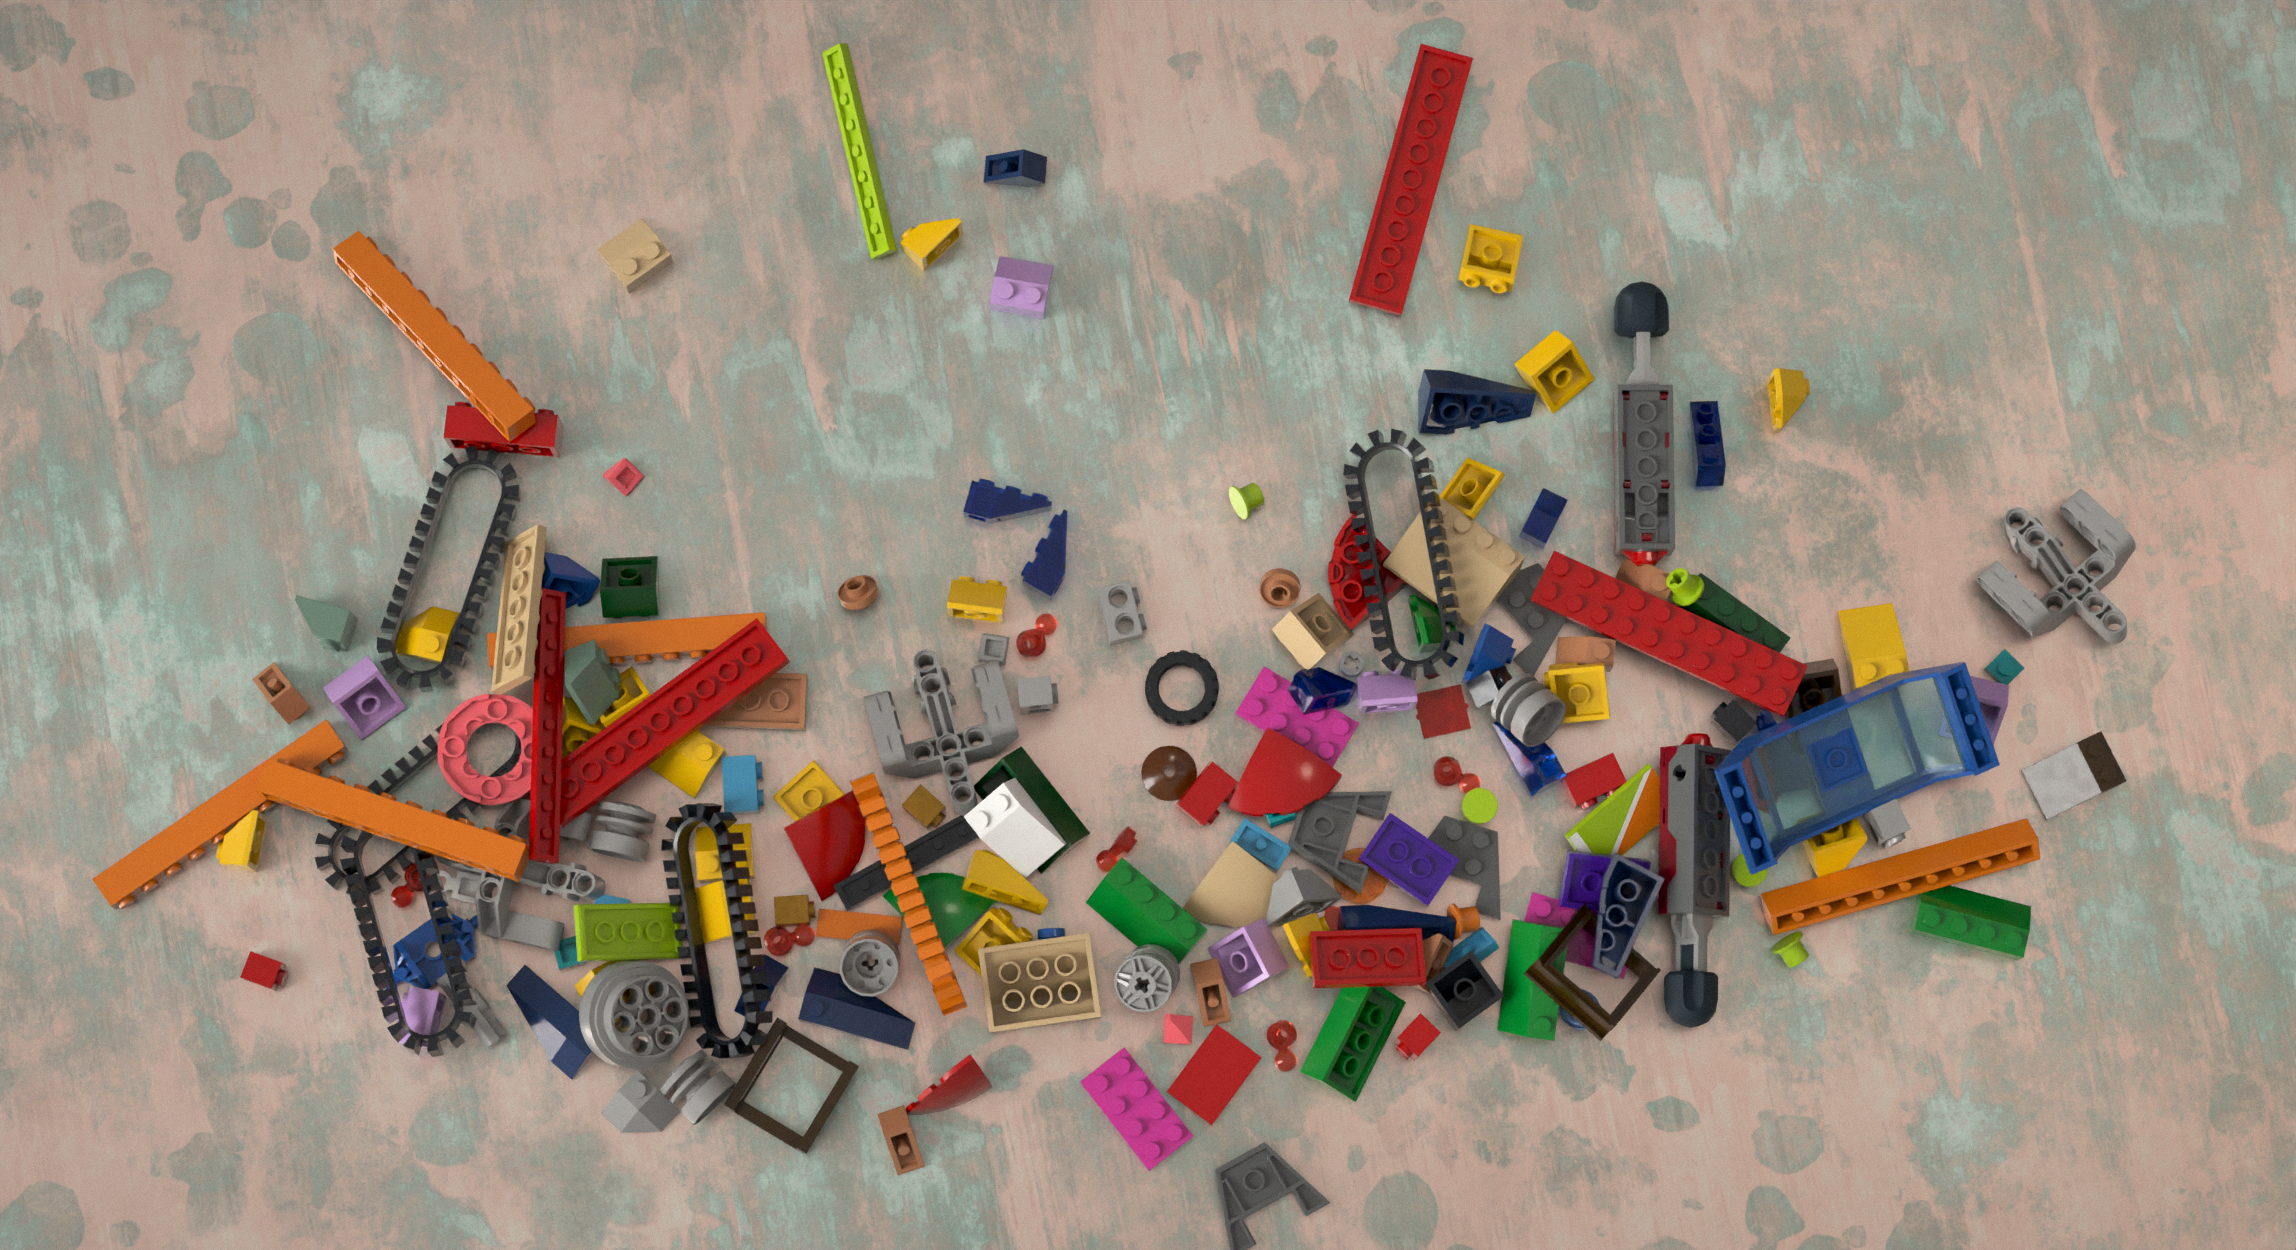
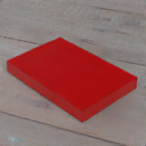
(1214, 1074)

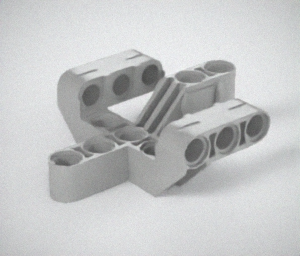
(2114, 549)
(903, 759)
(494, 914)

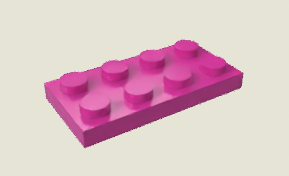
(1273, 707)
(1548, 911)
(1136, 1109)

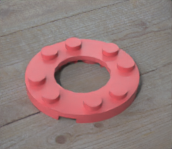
(454, 741)

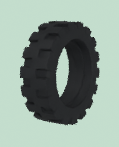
(1190, 660)

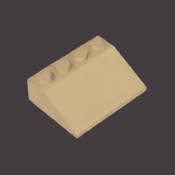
(1479, 562)
(1039, 983)

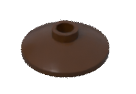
(1158, 783)

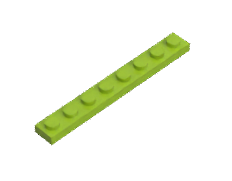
(859, 151)

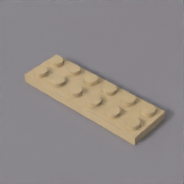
(519, 609)

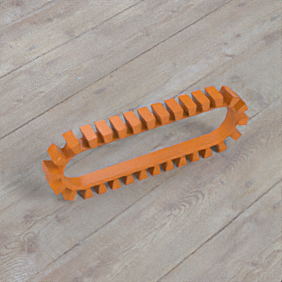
(910, 898)

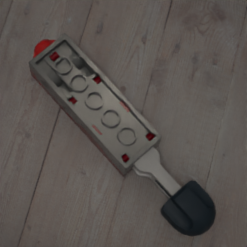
(1643, 434)
(1695, 870)

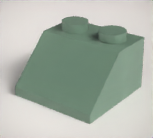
(328, 623)
(591, 679)

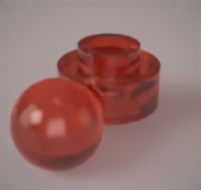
(1045, 625)
(1465, 781)
(1124, 842)
(403, 895)
(802, 936)
(1285, 1059)

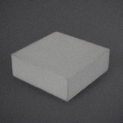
(993, 648)

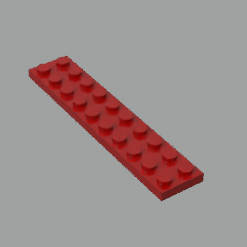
(1410, 180)
(1669, 633)
(667, 718)

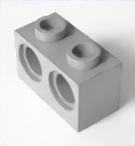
(1115, 614)
(1037, 695)
(1887, 824)

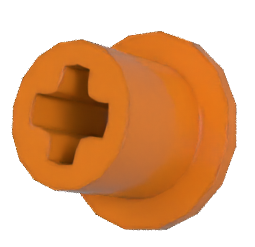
(1466, 919)

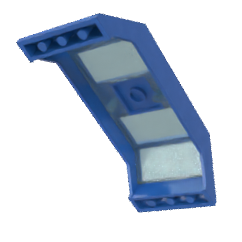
(1852, 758)

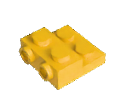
(1490, 258)
(1581, 689)
(991, 931)

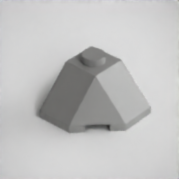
(1298, 895)
(640, 1107)

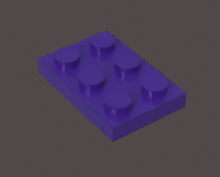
(1408, 859)
(1584, 878)

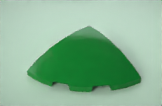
(950, 905)

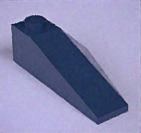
(1460, 400)
(1623, 908)
(1375, 917)
(835, 1007)
(552, 1021)

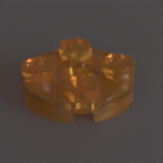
(1373, 885)

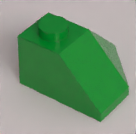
(1427, 624)

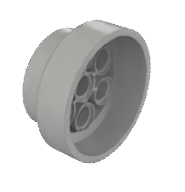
(604, 1003)

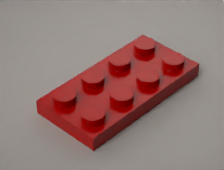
(1367, 958)

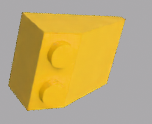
(1872, 644)

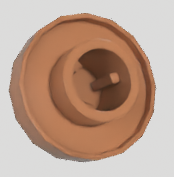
(1280, 587)
(858, 592)

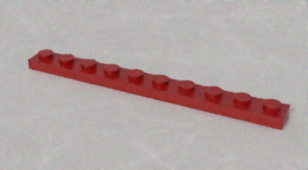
(547, 729)

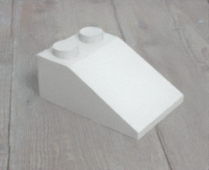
(1015, 828)

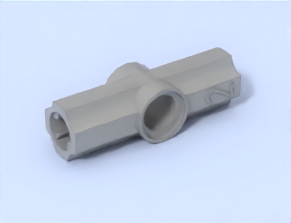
(486, 1025)

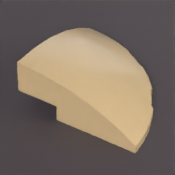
(1233, 890)

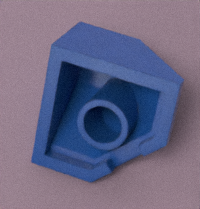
(569, 577)
(1490, 652)

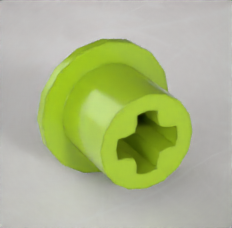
(1246, 499)
(1684, 587)
(1479, 805)
(1742, 875)
(1791, 949)

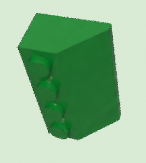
(1145, 911)
(1973, 921)
(1525, 1007)
(1352, 1039)

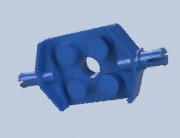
(416, 966)

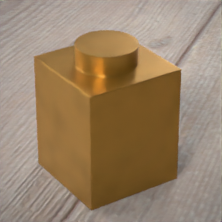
(925, 808)
(793, 910)

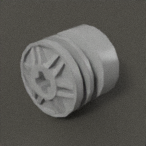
(1528, 709)
(622, 831)
(1149, 963)
(866, 978)
(697, 1087)

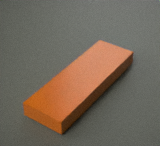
(845, 924)

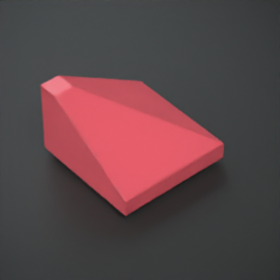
(623, 476)
(1178, 1029)

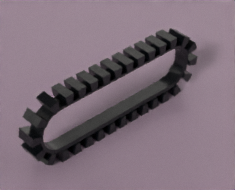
(1439, 550)
(485, 575)
(719, 823)
(375, 887)
(380, 963)

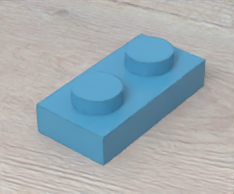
(1261, 844)
(1479, 943)

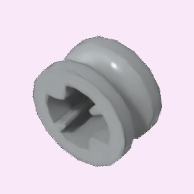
(1354, 656)

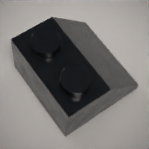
(1464, 990)

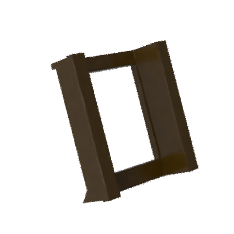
(1569, 995)
(756, 1066)

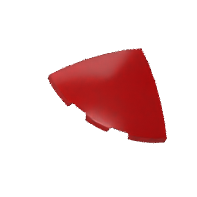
(1346, 578)
(1282, 778)
(829, 842)
(957, 1087)

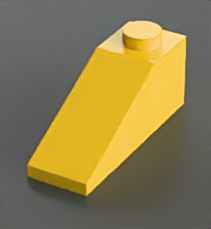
(999, 881)

